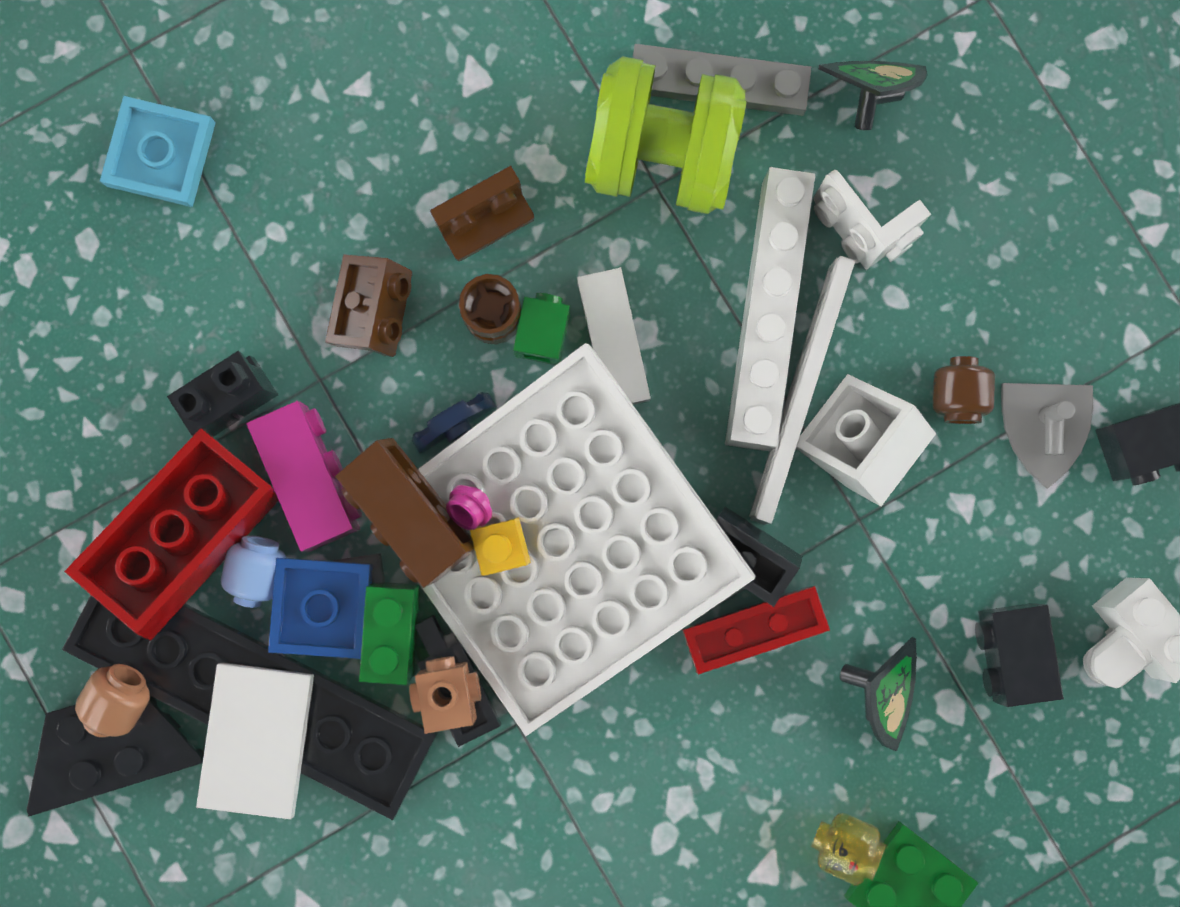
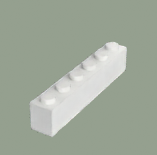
(770, 309)

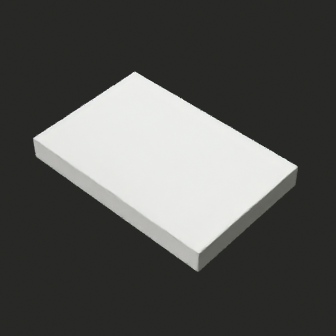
(255, 741)

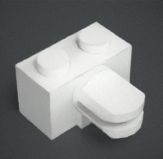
(1139, 636)

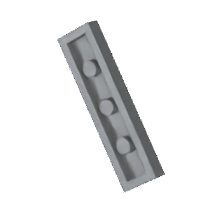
(766, 83)

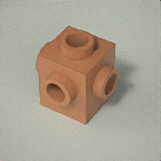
(444, 712)

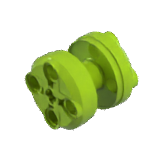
(696, 141)

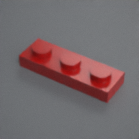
(755, 630)

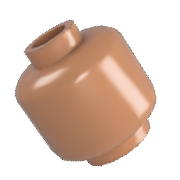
(112, 700)

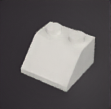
(866, 438)

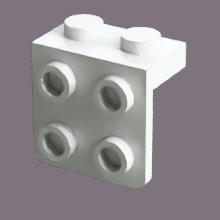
(861, 233)

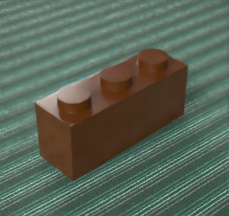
(405, 512)

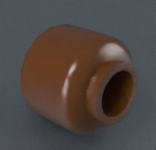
(963, 391)

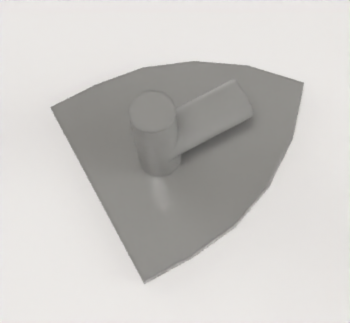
(1047, 425)

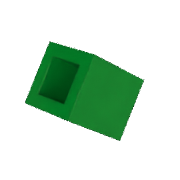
(542, 329)

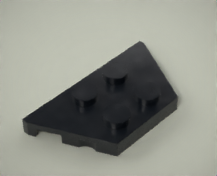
(81, 765)

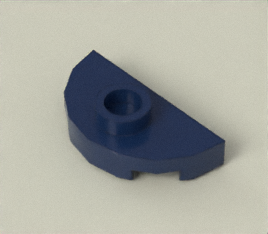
(452, 422)

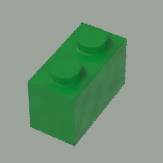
(389, 633)

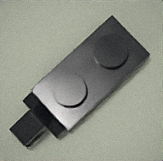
(440, 645)

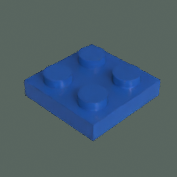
(318, 607)

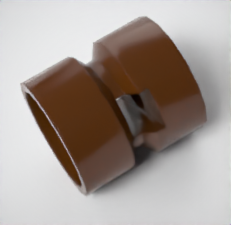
(490, 308)

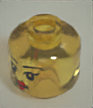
(848, 849)

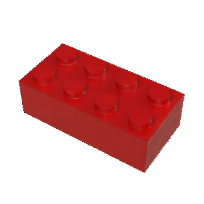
(173, 535)

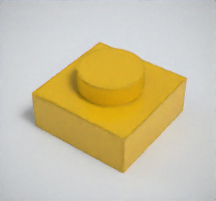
(500, 546)

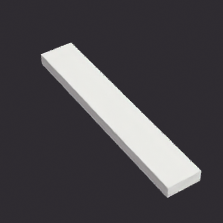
(802, 390)

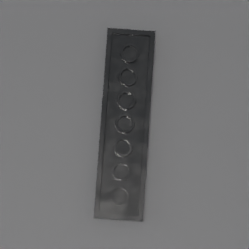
(349, 738)

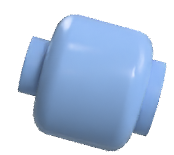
(251, 570)

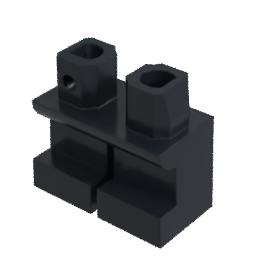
(221, 393)

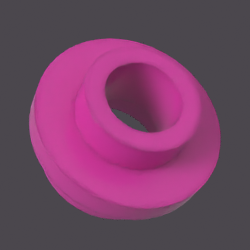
(469, 507)

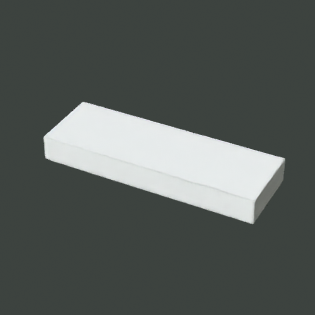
(613, 331)

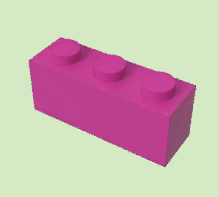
(304, 475)

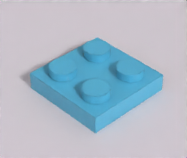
(157, 151)

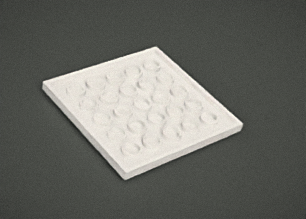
(610, 537)

